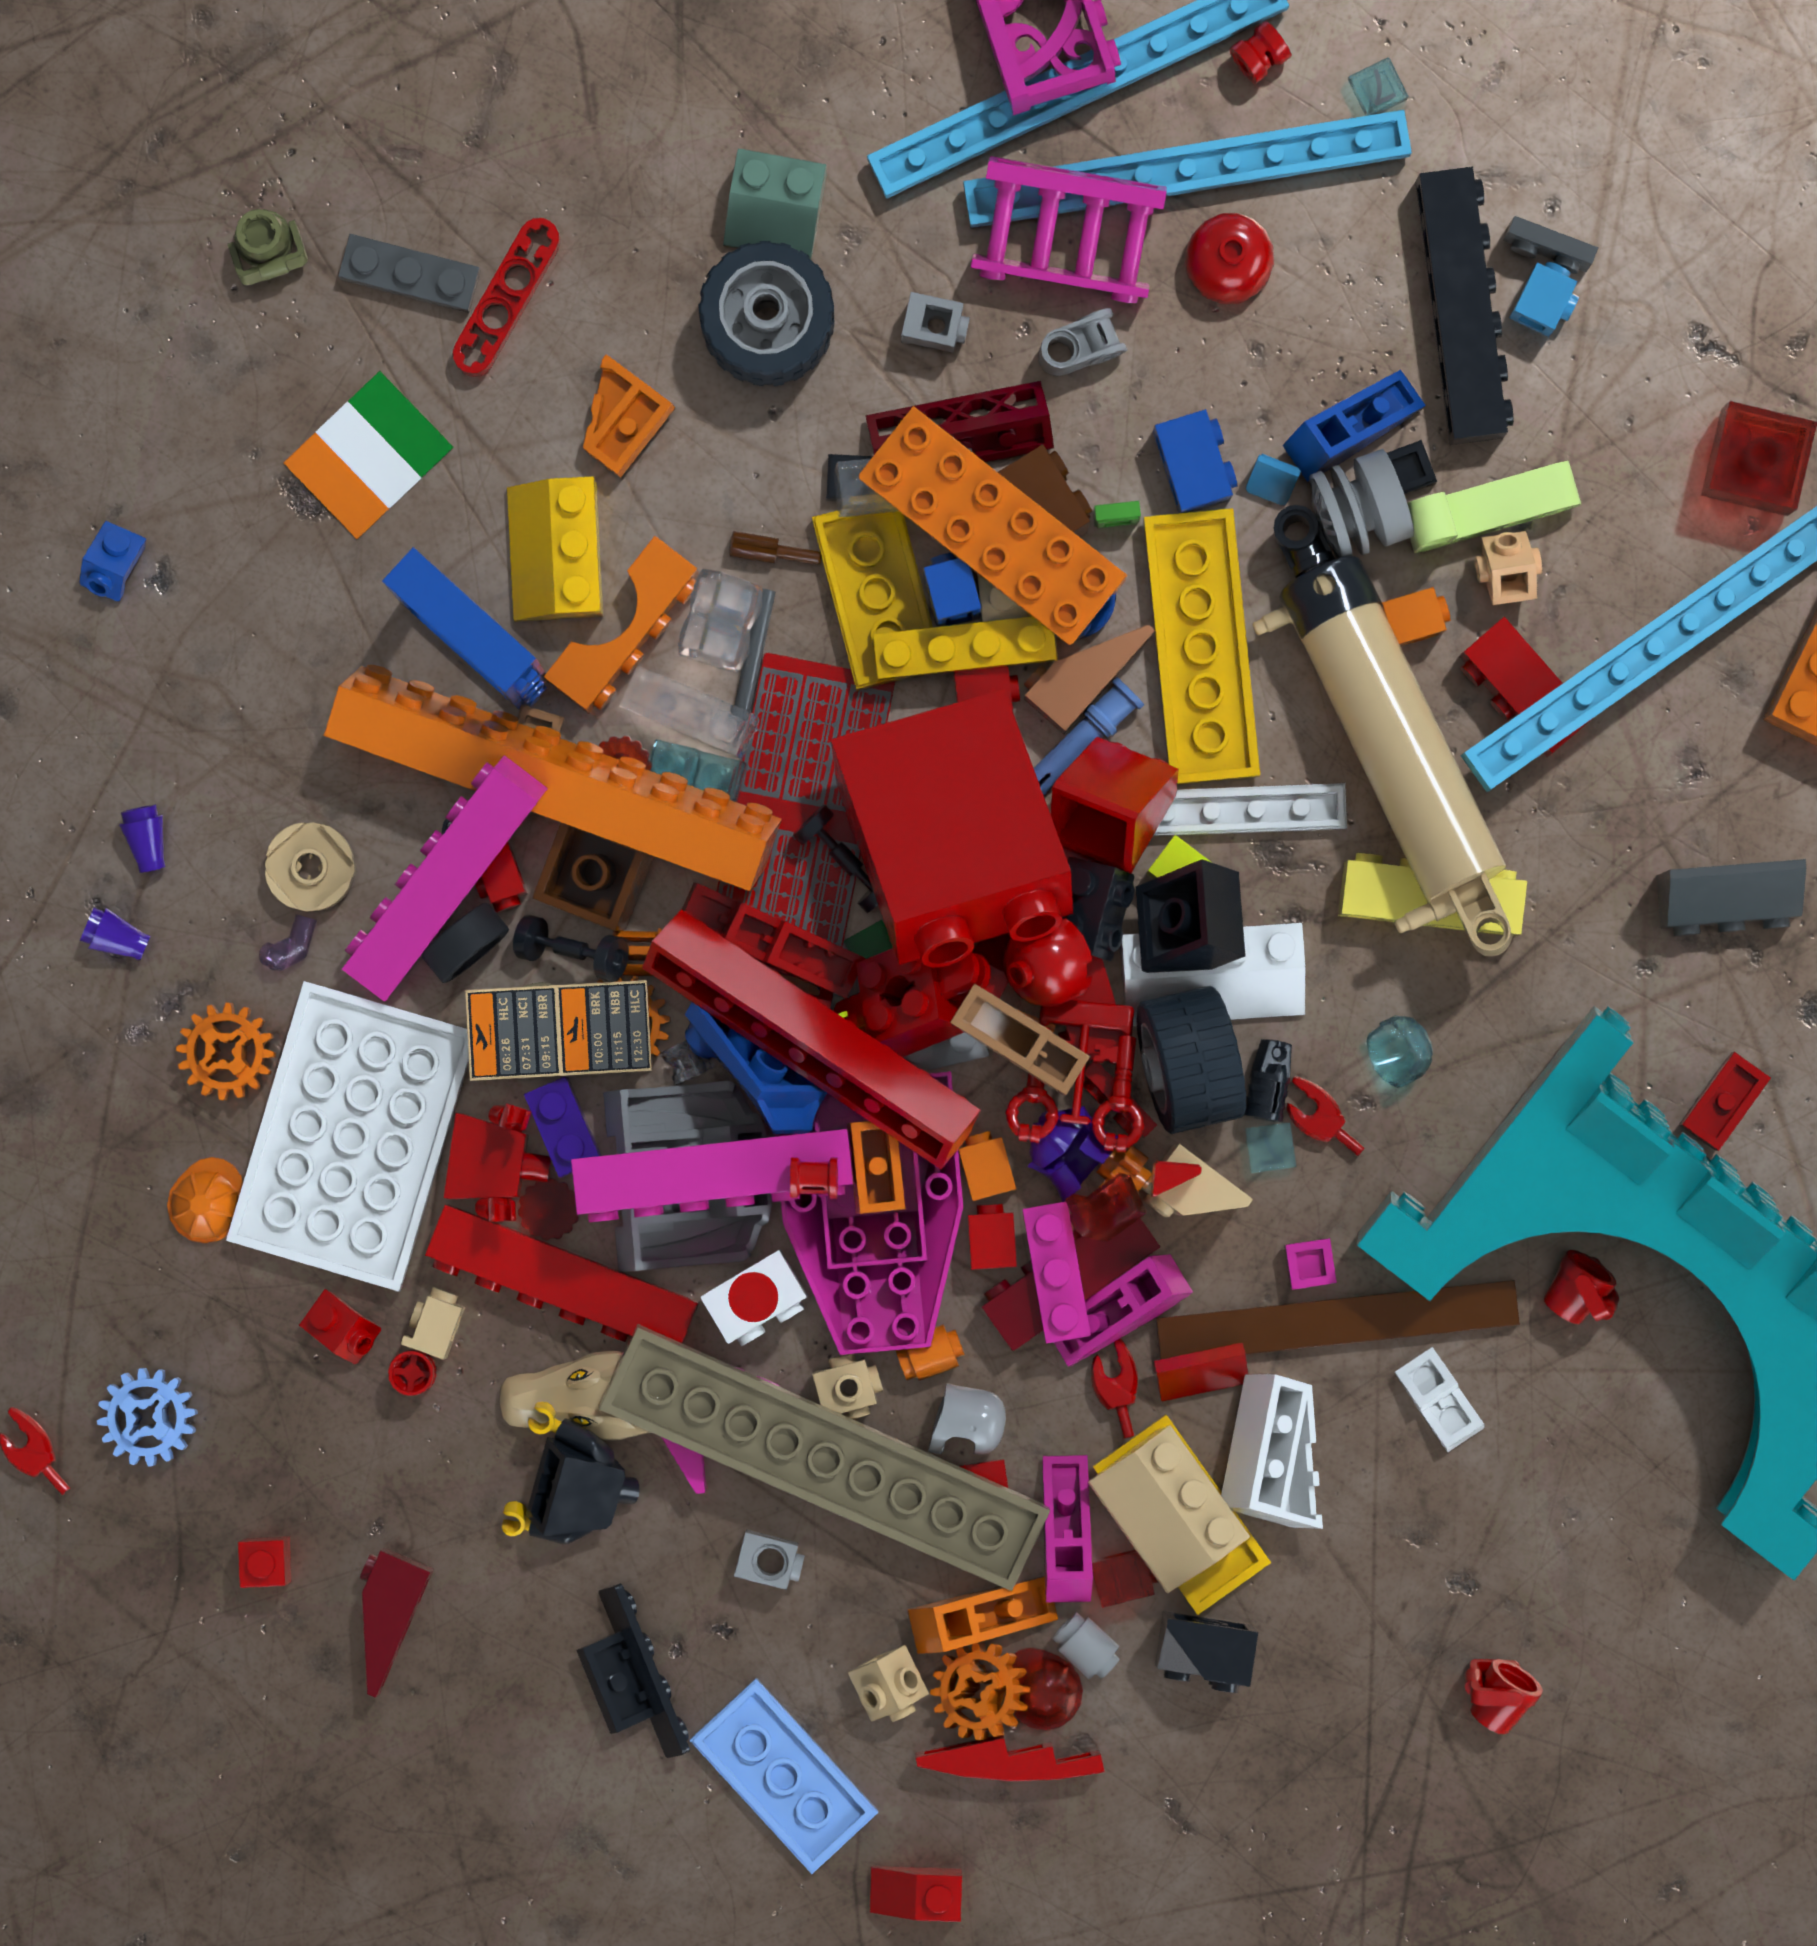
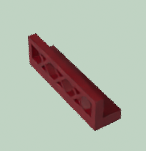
(995, 436)

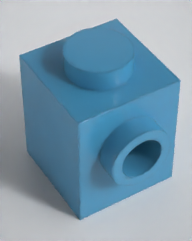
(1545, 298)

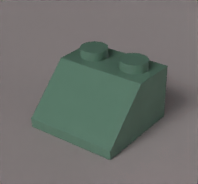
(774, 201)

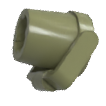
(266, 245)

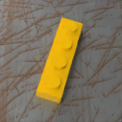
(963, 647)

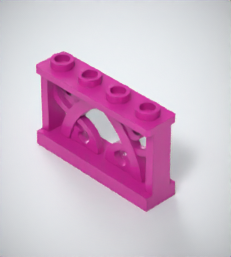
(1021, 66)

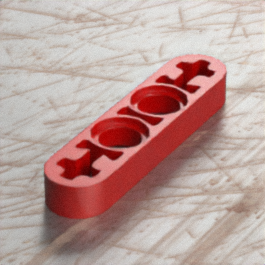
(500, 294)

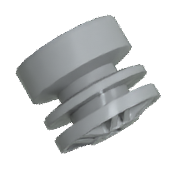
(1363, 505)

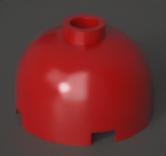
(1229, 258)
(1049, 968)

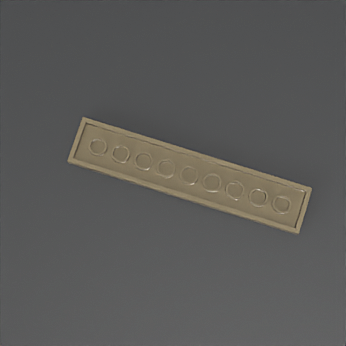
(824, 1457)

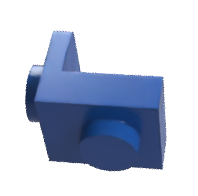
(110, 561)

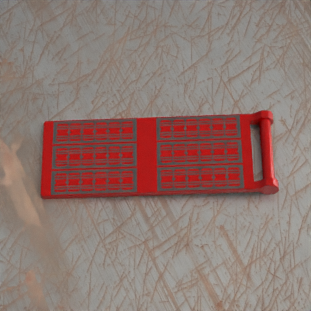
(794, 775)

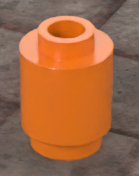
(932, 1360)

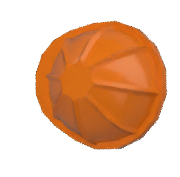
(205, 1200)

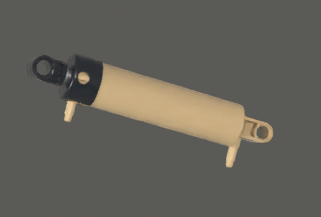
(1391, 731)

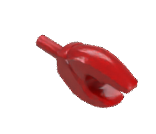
(1325, 1121)
(1118, 1391)
(36, 1454)

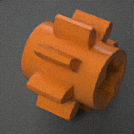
(1128, 1163)

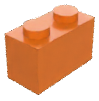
(875, 1169)

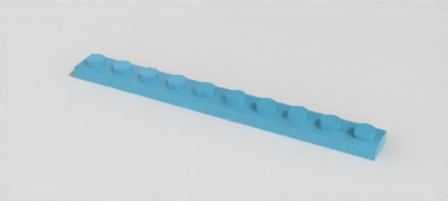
(992, 120)
(1221, 162)
(1644, 653)

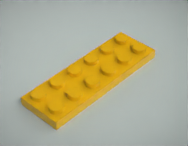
(1201, 645)

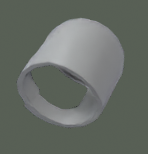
(969, 1415)

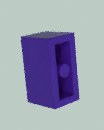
(562, 1124)

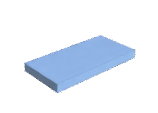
(784, 1775)

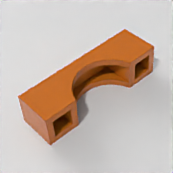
(589, 671)

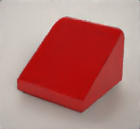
(1171, 1174)

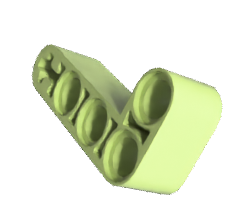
(1492, 506)

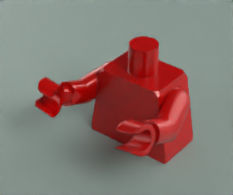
(492, 1161)

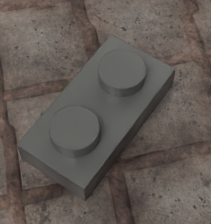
(1533, 239)

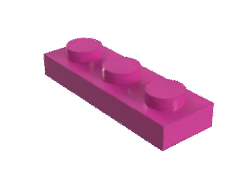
(1056, 1272)

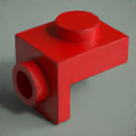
(340, 1327)

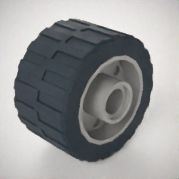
(757, 279)
(1191, 1059)

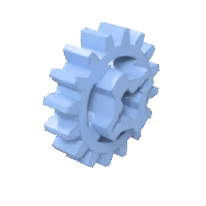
(131, 1403)

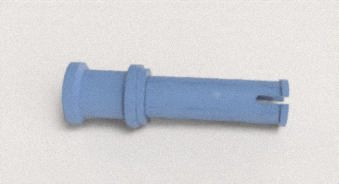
(1099, 721)

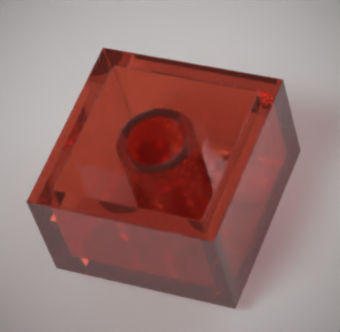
(1759, 458)

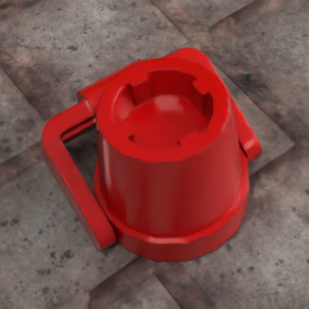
(1581, 1289)
(1503, 1694)

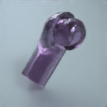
(292, 949)

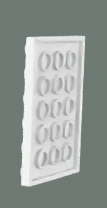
(351, 1136)

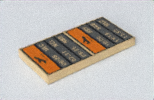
(558, 1030)

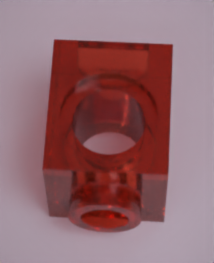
(1122, 1578)

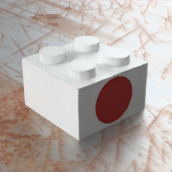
(755, 1297)

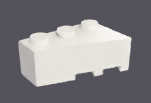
(1271, 1453)

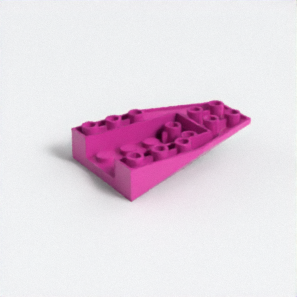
(885, 1270)

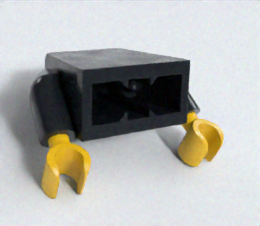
(573, 1486)

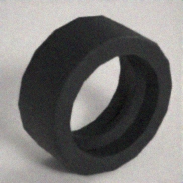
(465, 942)

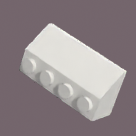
(1255, 986)

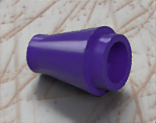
(144, 835)
(113, 935)

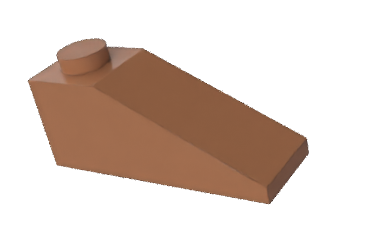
(1077, 680)

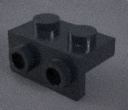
(1100, 904)

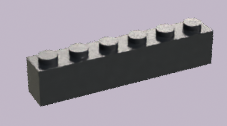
(1462, 305)

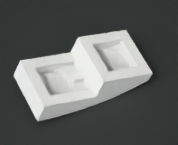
(1439, 1399)

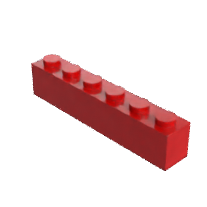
(556, 1277)

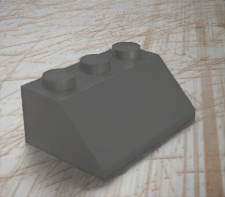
(1731, 896)

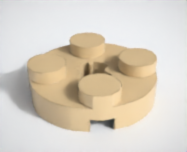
(284, 864)

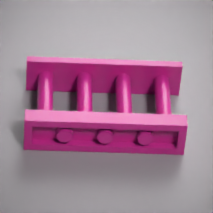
(1053, 186)

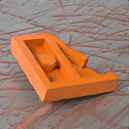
(623, 417)

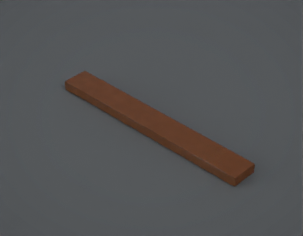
(1342, 1320)

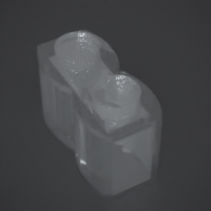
(720, 620)

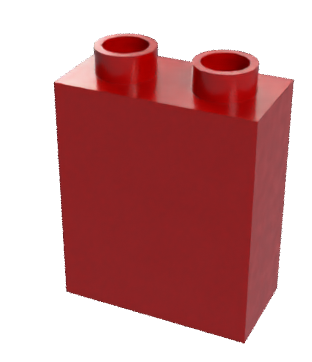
(953, 830)

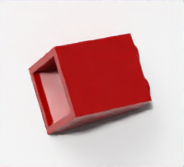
(1112, 802)

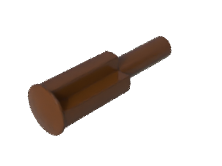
(767, 549)

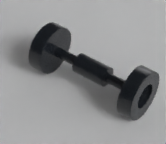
(838, 852)
(609, 957)

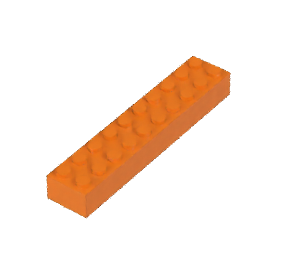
(584, 785)

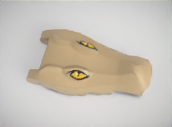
(573, 1392)

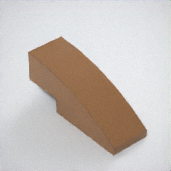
(1020, 1039)

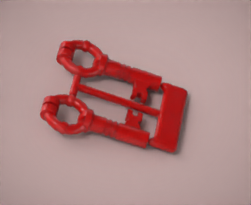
(1087, 1016)

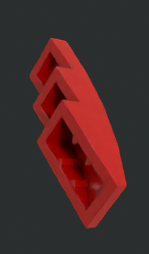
(775, 941)
(993, 1761)

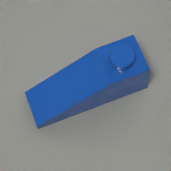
(1352, 424)

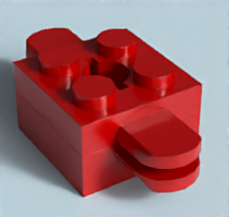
(911, 1002)

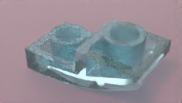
(699, 767)

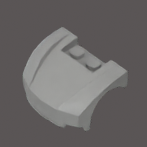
(674, 1119)

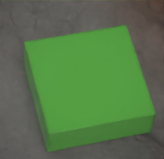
(1116, 514)

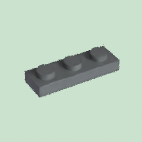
(409, 273)

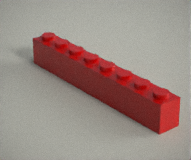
(811, 1038)

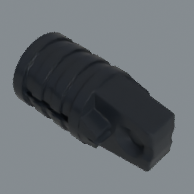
(1269, 1081)

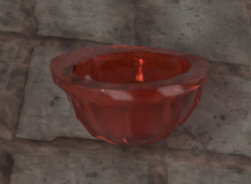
(1053, 1689)

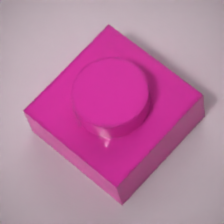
(1310, 1263)

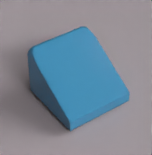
(1272, 479)

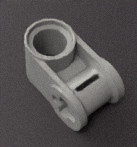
(1089, 341)

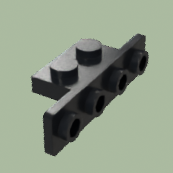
(627, 1678)

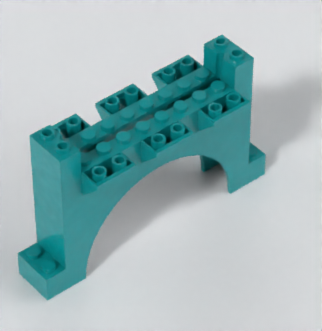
(1598, 1162)

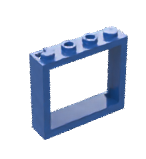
(467, 629)

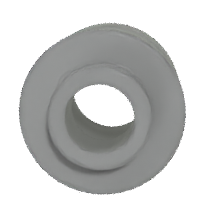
(1086, 1646)

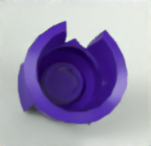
(1067, 1153)

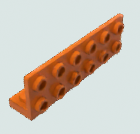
(992, 526)

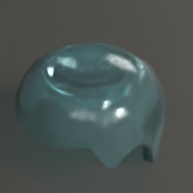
(1400, 1050)

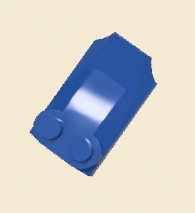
(778, 1092)

